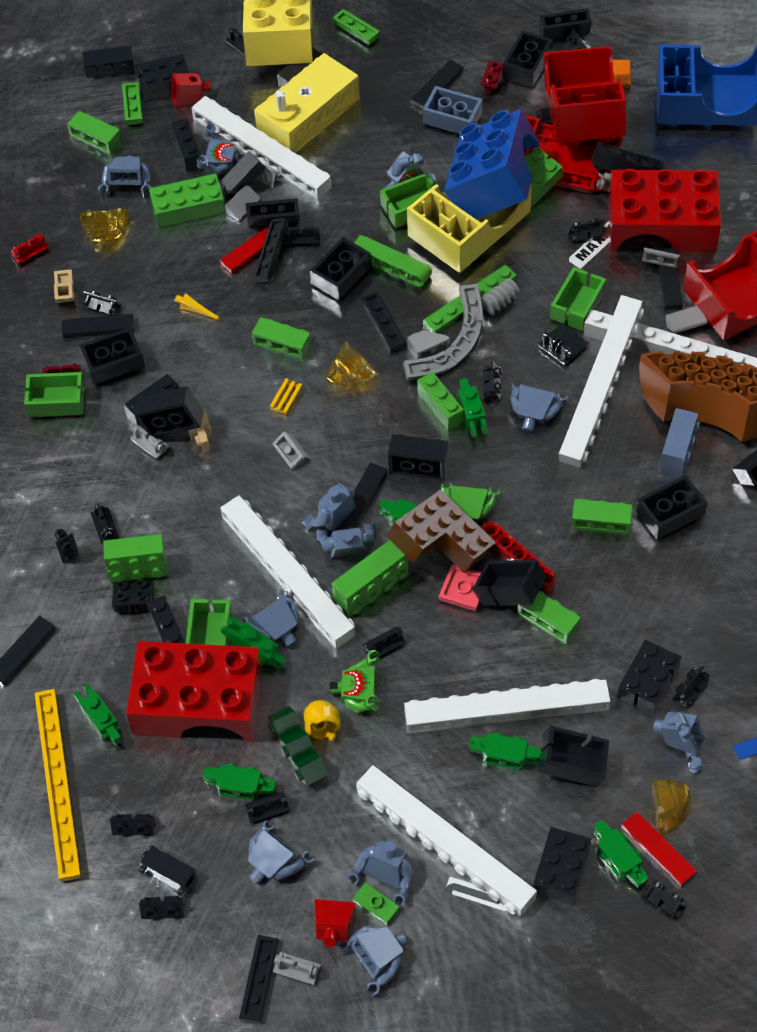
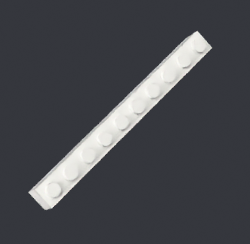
(267, 150)
(656, 340)
(600, 382)
(288, 572)
(506, 706)
(446, 841)

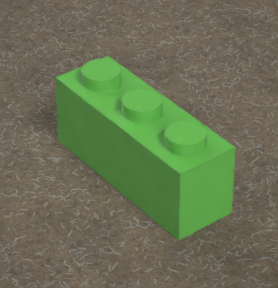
(94, 132)
(281, 338)
(440, 401)
(601, 516)
(551, 617)

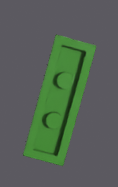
(356, 26)
(132, 103)

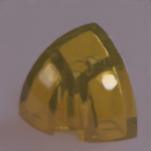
(105, 225)
(349, 368)
(671, 804)

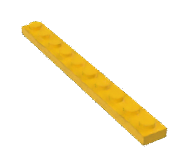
(57, 786)

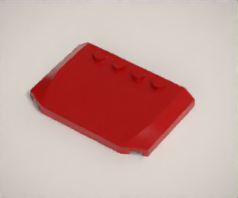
(576, 160)

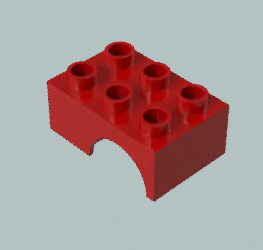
(584, 95)
(667, 204)
(728, 290)
(192, 687)

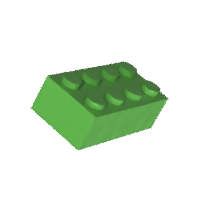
(187, 200)
(370, 578)

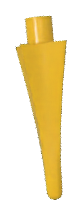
(189, 304)

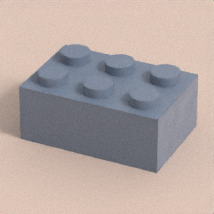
(451, 110)
(679, 444)

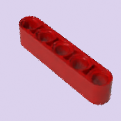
(515, 549)

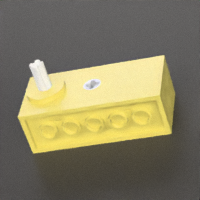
(308, 103)

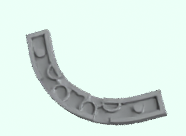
(460, 347)

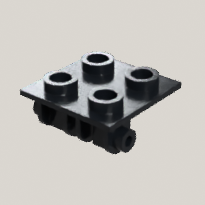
(562, 343)
(131, 593)

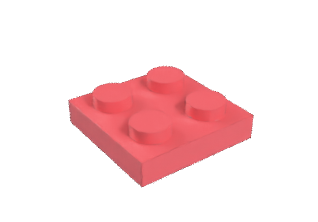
(458, 588)

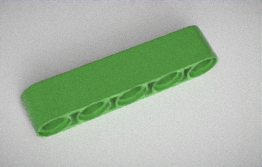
(395, 262)

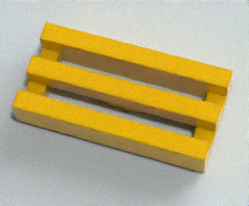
(298, 387)

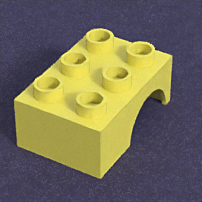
(277, 32)
(454, 233)

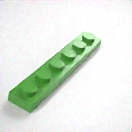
(454, 310)

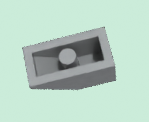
(427, 344)

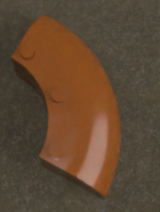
(710, 386)

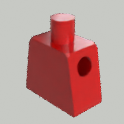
(187, 89)
(334, 920)

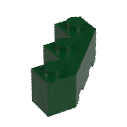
(297, 746)

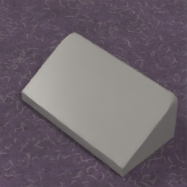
(236, 206)
(661, 258)
(685, 319)
(290, 450)

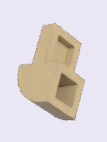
(64, 286)
(200, 434)

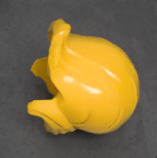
(321, 720)

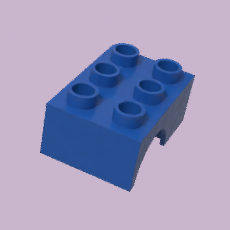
(704, 92)
(491, 164)

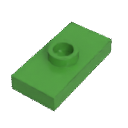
(376, 903)

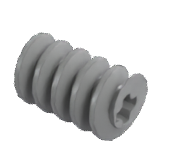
(500, 296)

